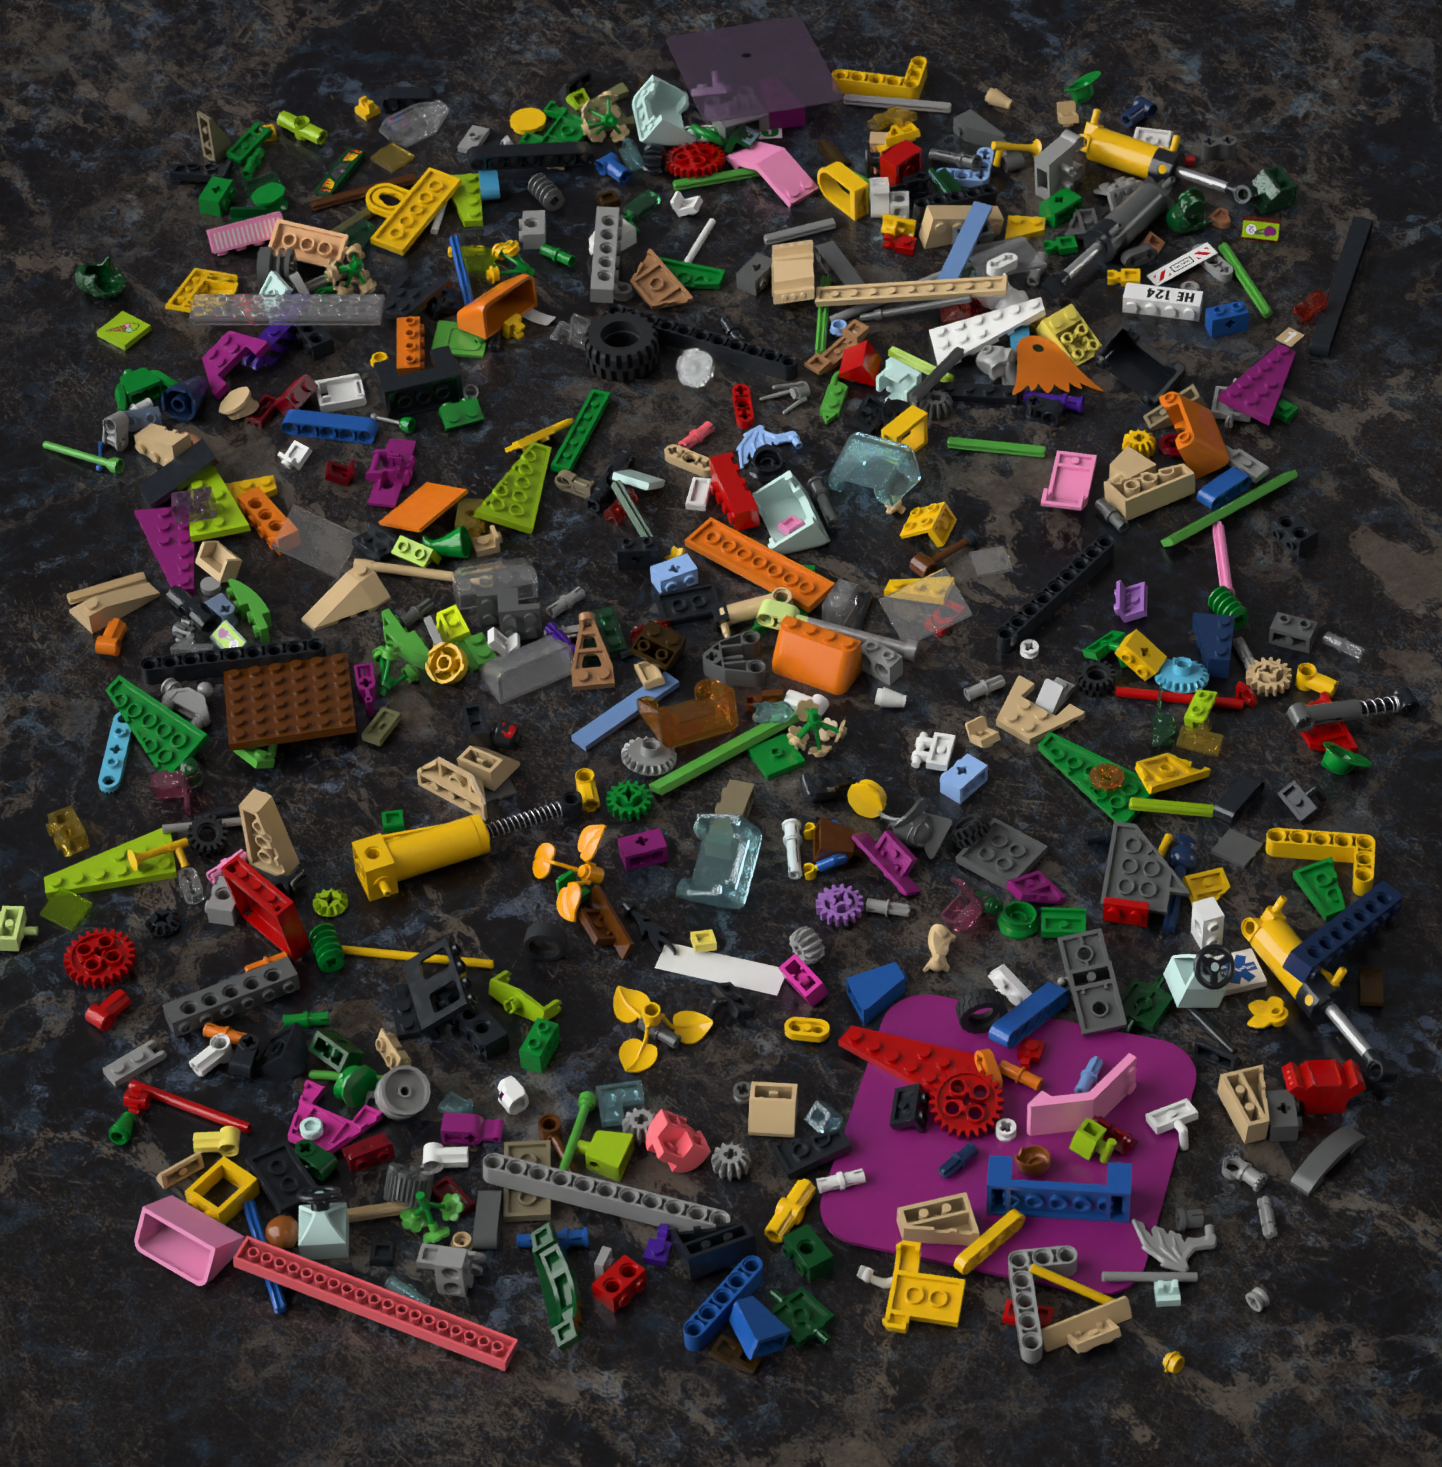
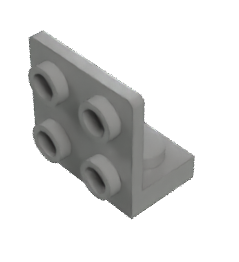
(1118, 191)

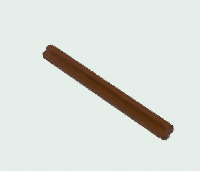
(359, 193)

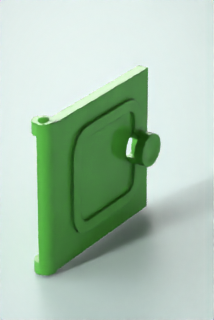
(460, 342)

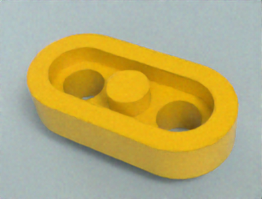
(807, 1029)

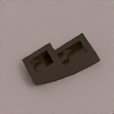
(1371, 987)
(732, 1354)

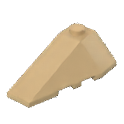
(352, 593)
(101, 609)

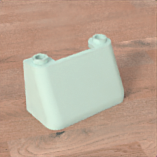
(658, 114)
(779, 501)

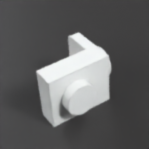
(685, 206)
(295, 456)
(502, 644)

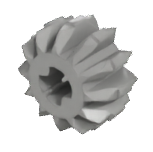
(807, 945)
(638, 1123)
(731, 1161)

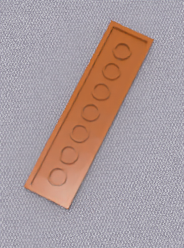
(759, 563)

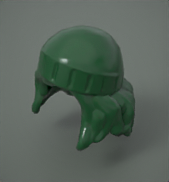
(1188, 212)
(100, 279)

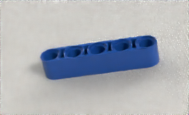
(330, 426)
(1029, 1015)
(718, 1307)

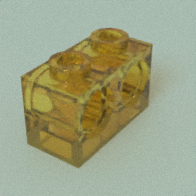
(67, 830)

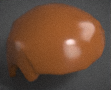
(1033, 1160)
(282, 1232)

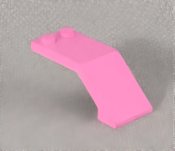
(777, 169)
(1070, 481)
(1067, 1112)

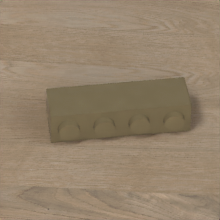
(736, 798)

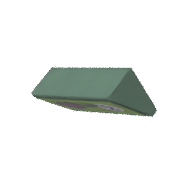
(227, 636)

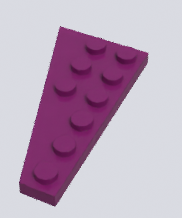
(1261, 386)
(170, 545)

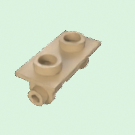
(391, 1050)

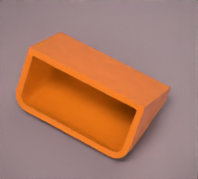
(490, 311)
(816, 656)

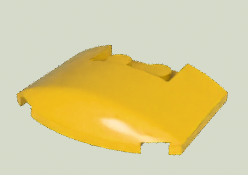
(201, 282)

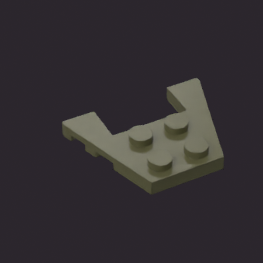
(622, 92)

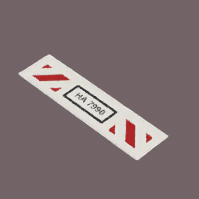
(1182, 264)

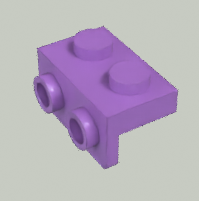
(1131, 601)

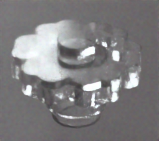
(695, 368)

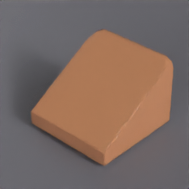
(1154, 241)

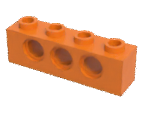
(261, 514)

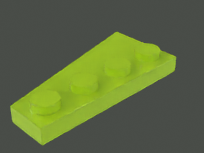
(468, 200)

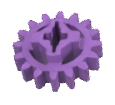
(841, 905)

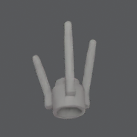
(799, 391)

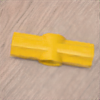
(790, 1211)

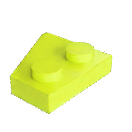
(451, 625)

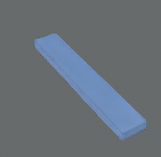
(966, 241)
(620, 714)

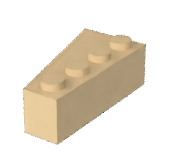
(940, 219)
(1150, 490)

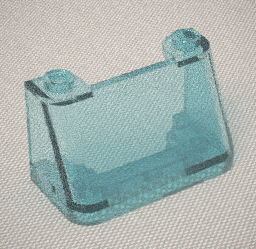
(876, 464)
(723, 862)

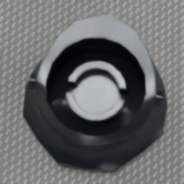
(767, 464)

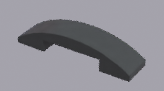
(1325, 1157)

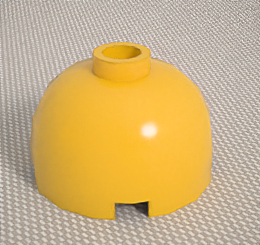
(446, 663)

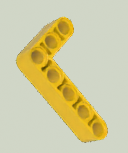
(884, 85)
(1323, 844)

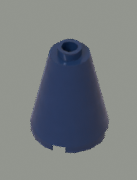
(184, 398)

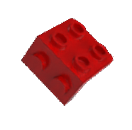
(1125, 911)

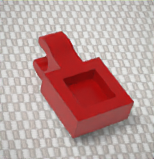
(901, 244)
(1030, 1052)

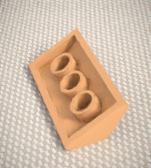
(310, 243)

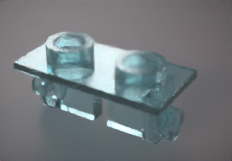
(631, 155)
(779, 711)

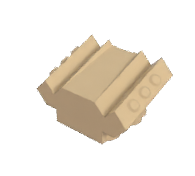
(792, 272)

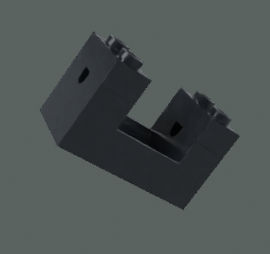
(419, 390)

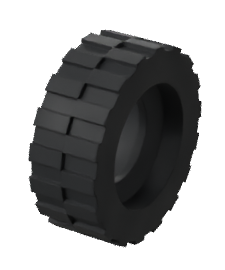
(979, 1000)

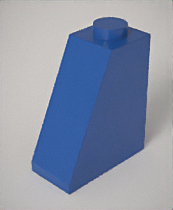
(875, 990)
(757, 1328)

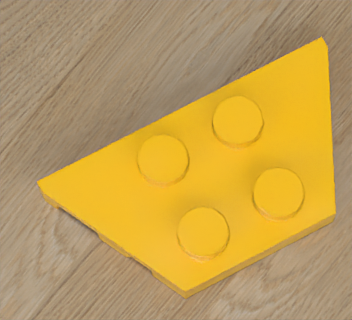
(1167, 772)

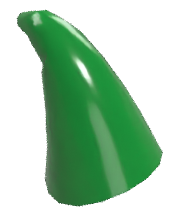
(453, 545)

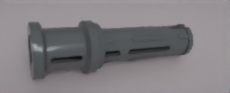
(961, 159)
(821, 496)

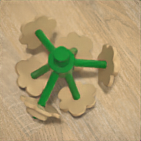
(609, 118)
(823, 730)

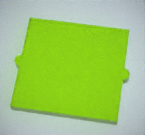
(477, 258)
(66, 909)

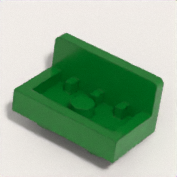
(460, 413)

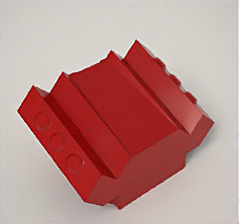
(1323, 1084)

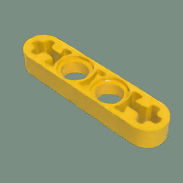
(989, 1241)

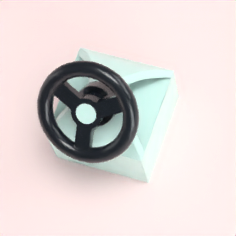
(1197, 978)
(323, 1224)

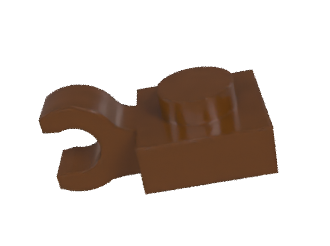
(772, 695)

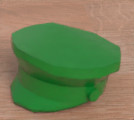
(271, 196)
(1018, 920)
(354, 1084)

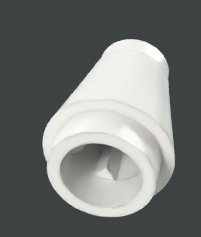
(889, 698)

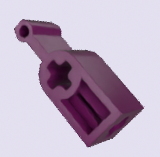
(366, 686)
(470, 1129)

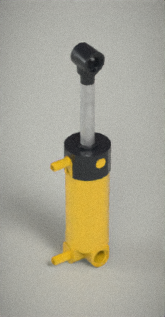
(1150, 160)
(1318, 998)

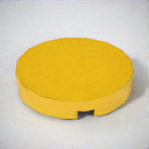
(528, 120)

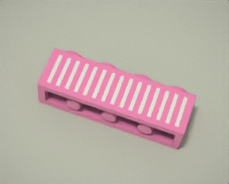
(242, 233)

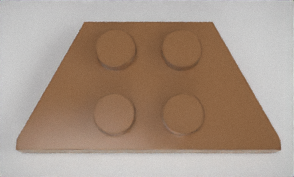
(658, 284)

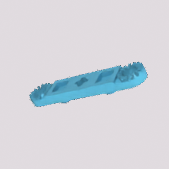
(114, 764)

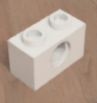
(1207, 922)

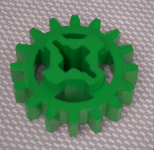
(619, 804)

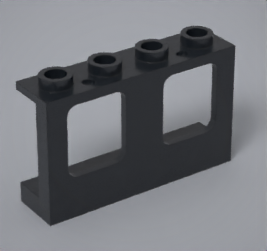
(423, 989)

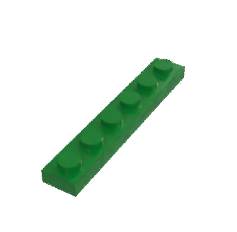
(581, 431)

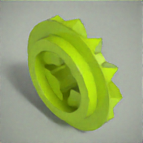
(336, 907)

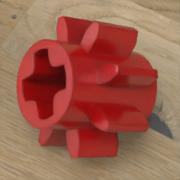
(136, 1099)

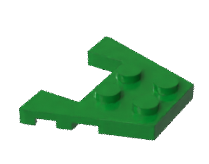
(565, 128)

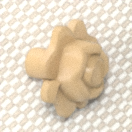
(896, 507)

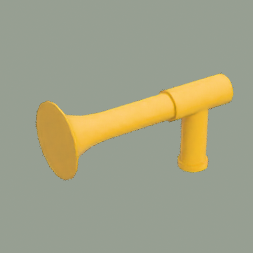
(1034, 148)
(177, 846)

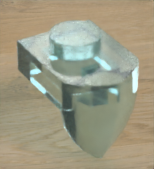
(455, 1104)

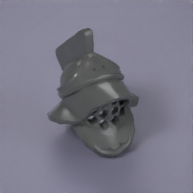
(919, 828)

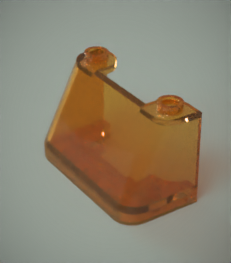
(693, 720)

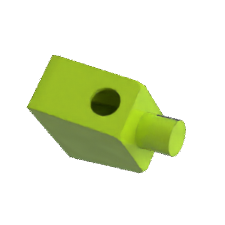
(607, 1153)

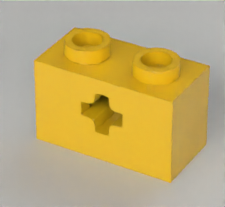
(1140, 655)

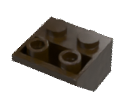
(659, 646)

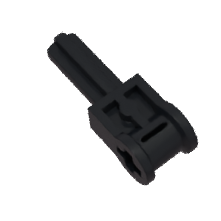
(913, 184)

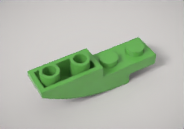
(250, 607)
(411, 645)

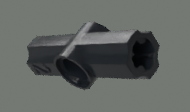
(191, 608)

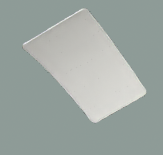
(538, 317)

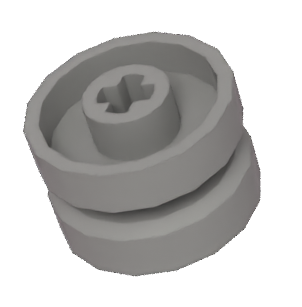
(412, 1083)

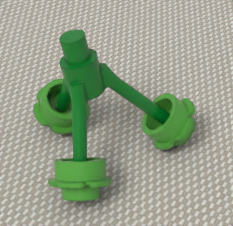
(384, 655)

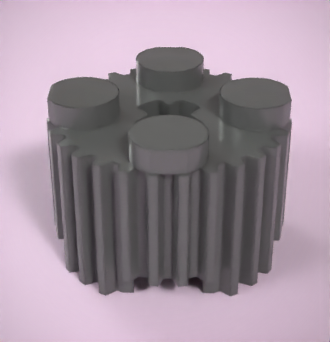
(404, 1183)

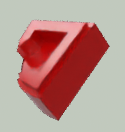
(1245, 692)

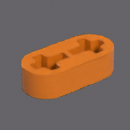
(985, 1060)

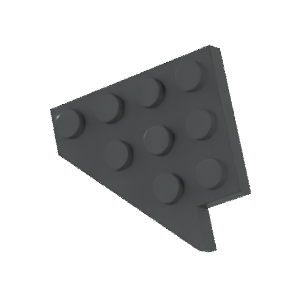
(1139, 871)

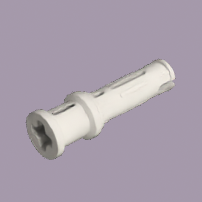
(792, 841)

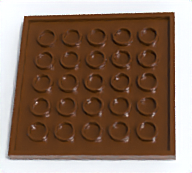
(289, 702)

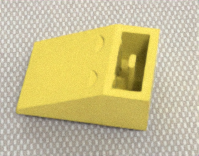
(1070, 334)

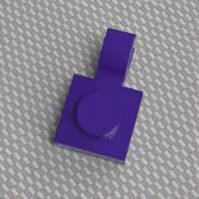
(659, 1249)

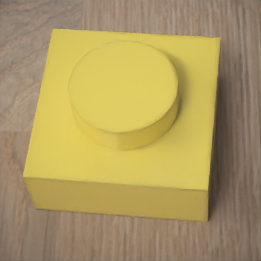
(703, 941)

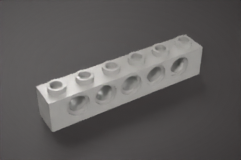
(605, 254)

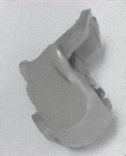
(998, 362)

